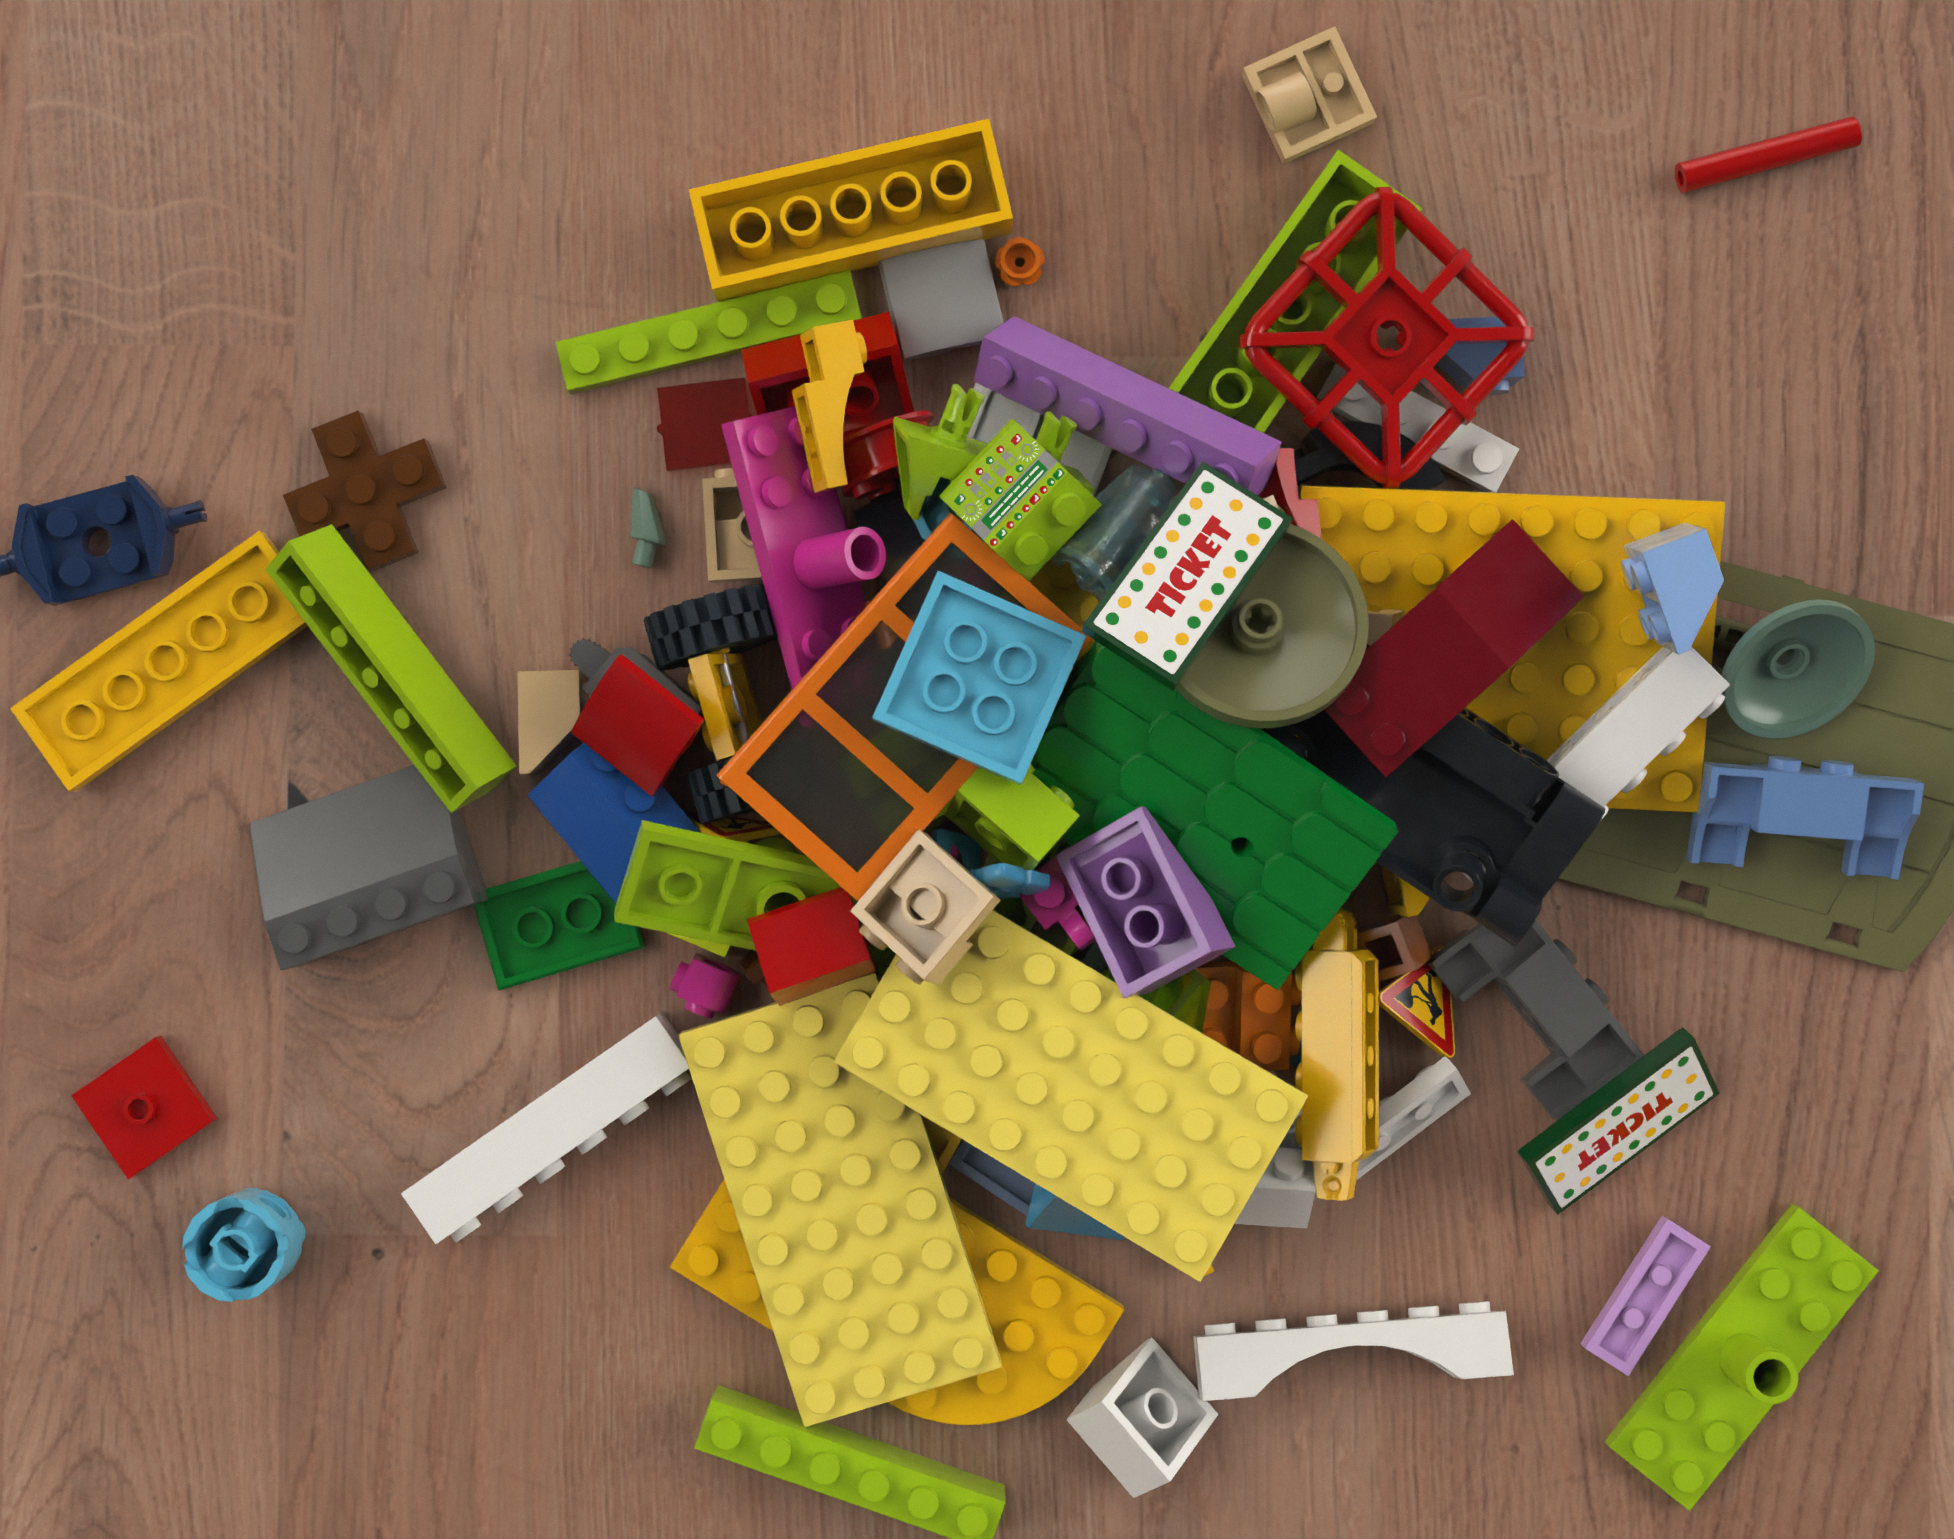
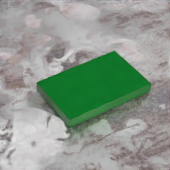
(551, 925)

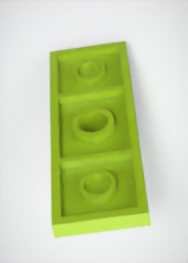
(713, 884)
(1741, 1356)

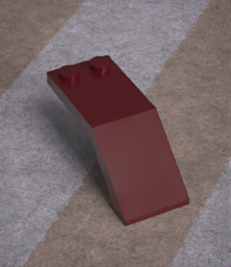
(1452, 647)

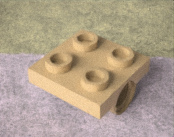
(1309, 95)

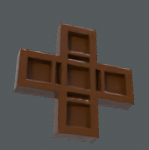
(366, 490)

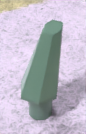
(645, 528)

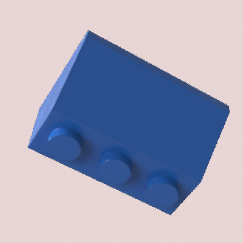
(601, 813)

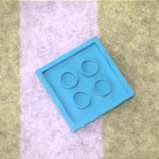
(979, 678)

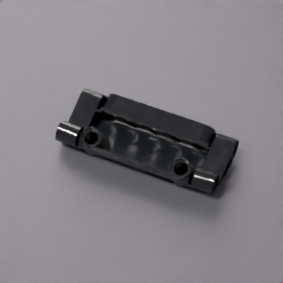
(1462, 796)

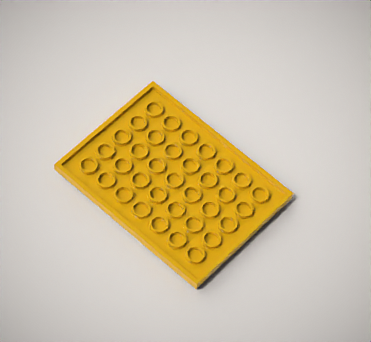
(1414, 539)

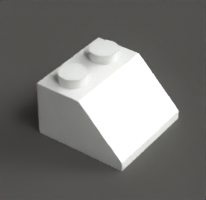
(1143, 1419)

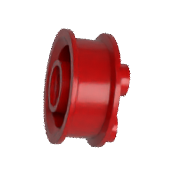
(872, 458)

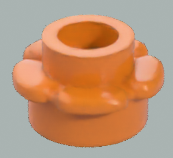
(1028, 251)

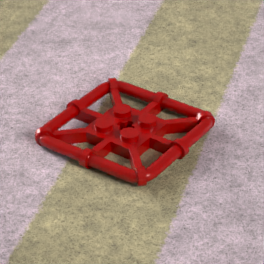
(1353, 345)

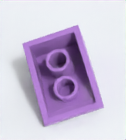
(1143, 904)

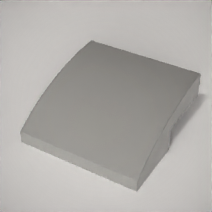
(941, 298)

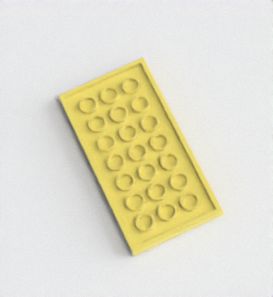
(1079, 1089)
(838, 1208)

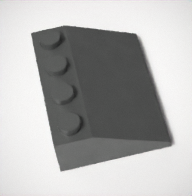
(361, 867)

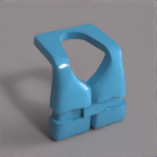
(1001, 878)

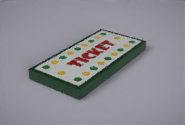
(1187, 575)
(1619, 1121)

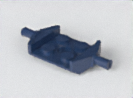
(54, 538)

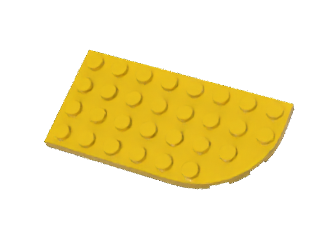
(1038, 1312)

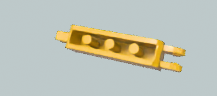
(1338, 1057)

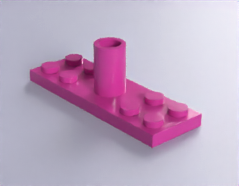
(799, 539)

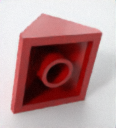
(811, 946)

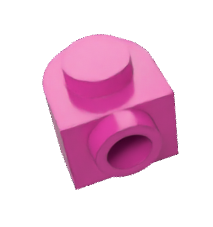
(705, 985)

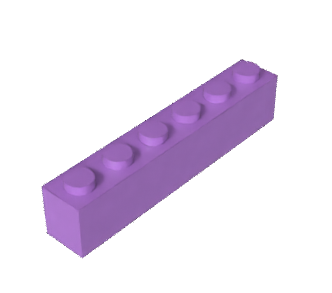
(1121, 407)

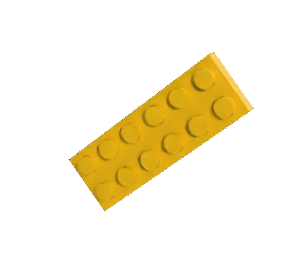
(160, 665)

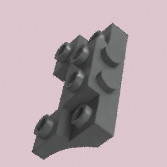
(1554, 1001)

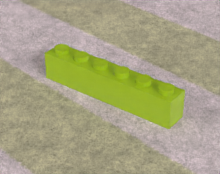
(390, 667)
(850, 1467)

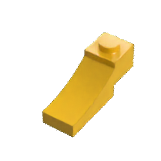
(833, 359)

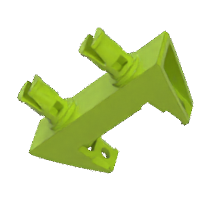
(946, 450)

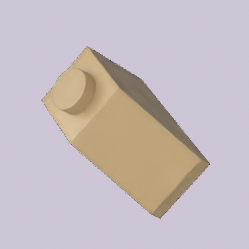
(546, 714)

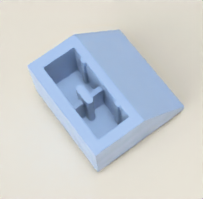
(1677, 583)

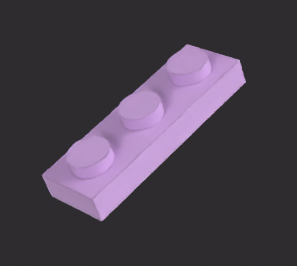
(1645, 1295)

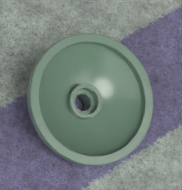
(1797, 668)

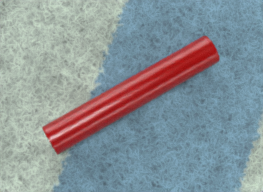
(1768, 154)

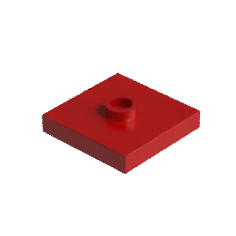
(144, 1107)

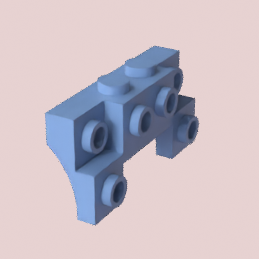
(1823, 802)

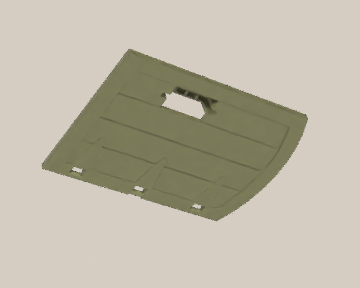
(1795, 883)

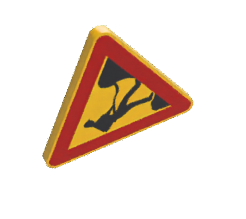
(735, 827)
(1422, 1006)

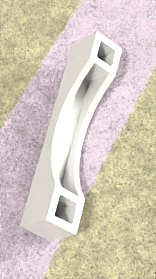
(1245, 1362)

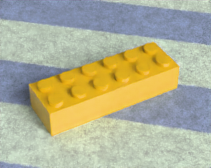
(851, 210)

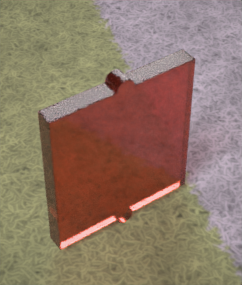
(693, 420)

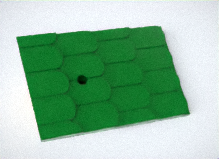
(1243, 810)

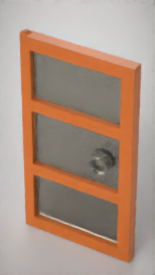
(830, 773)

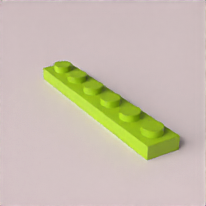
(705, 332)

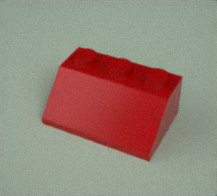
(873, 396)

